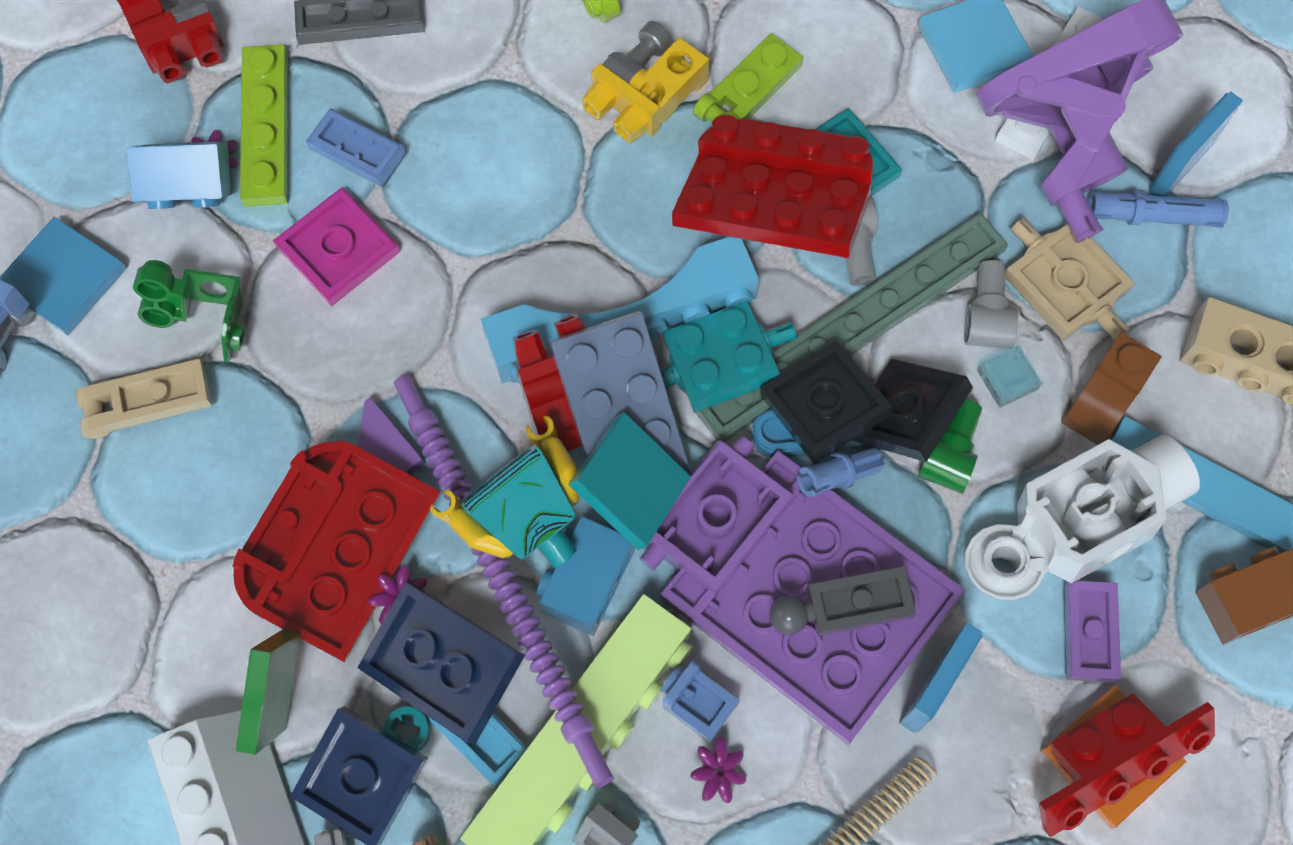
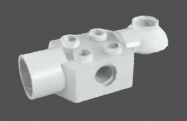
(1083, 516)

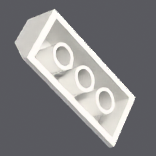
(221, 792)

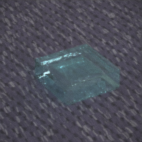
(1009, 376)

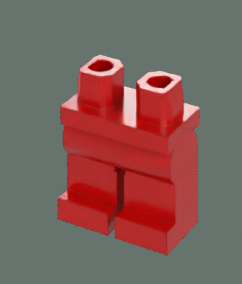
(542, 383)

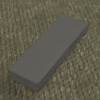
(355, 19)

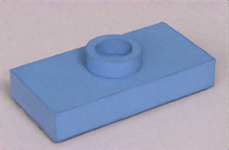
(355, 147)

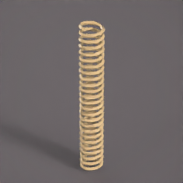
(847, 825)

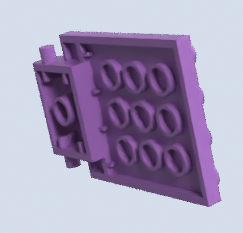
(756, 537)

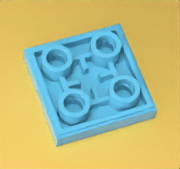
(974, 41)

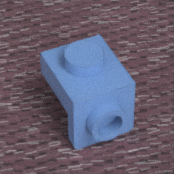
(698, 701)

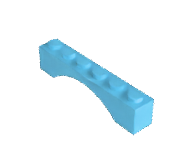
(711, 280)

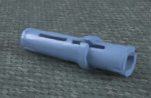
(1141, 207)

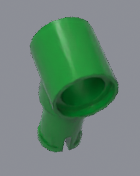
(953, 457)

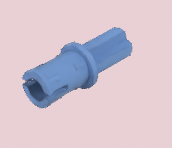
(839, 471)

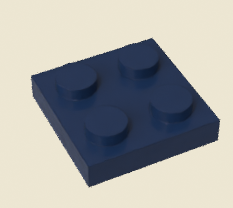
(359, 777)

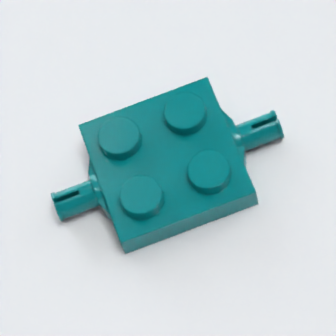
(722, 355)

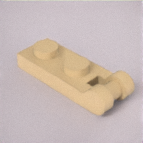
(143, 398)

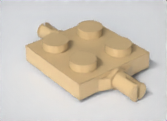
(1068, 280)

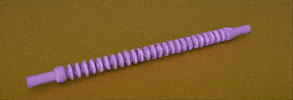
(576, 727)

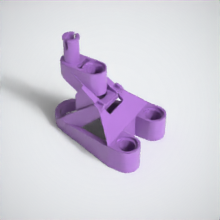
(1079, 95)

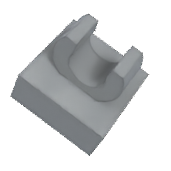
(605, 829)

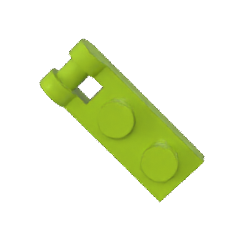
(751, 81)

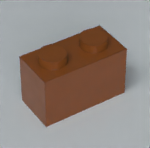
(1249, 597)

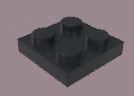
(825, 401)
(922, 408)

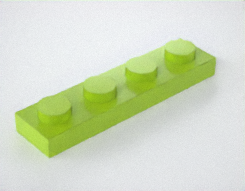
(264, 126)

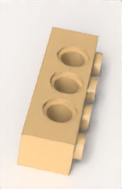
(1258, 336)

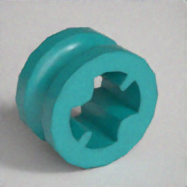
(420, 722)

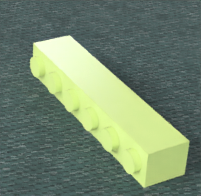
(611, 689)

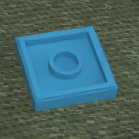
(1195, 144)
(62, 275)
(942, 678)

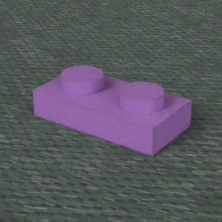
(1092, 631)

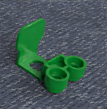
(170, 299)

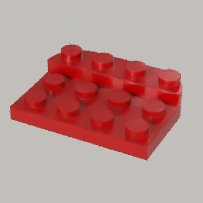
(778, 186)
(326, 542)

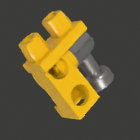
(644, 95)

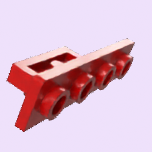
(1118, 753)

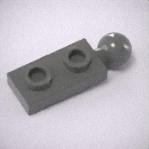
(846, 603)

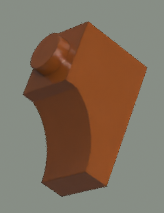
(1111, 388)

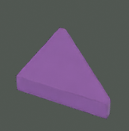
(384, 440)

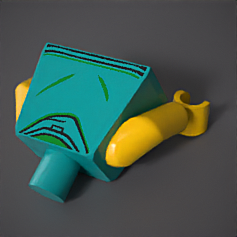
(521, 504)

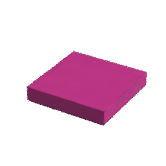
(336, 246)

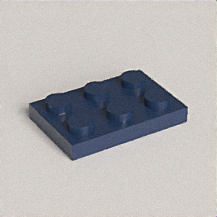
(441, 662)

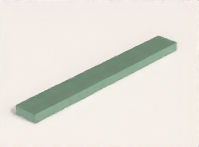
(872, 312)

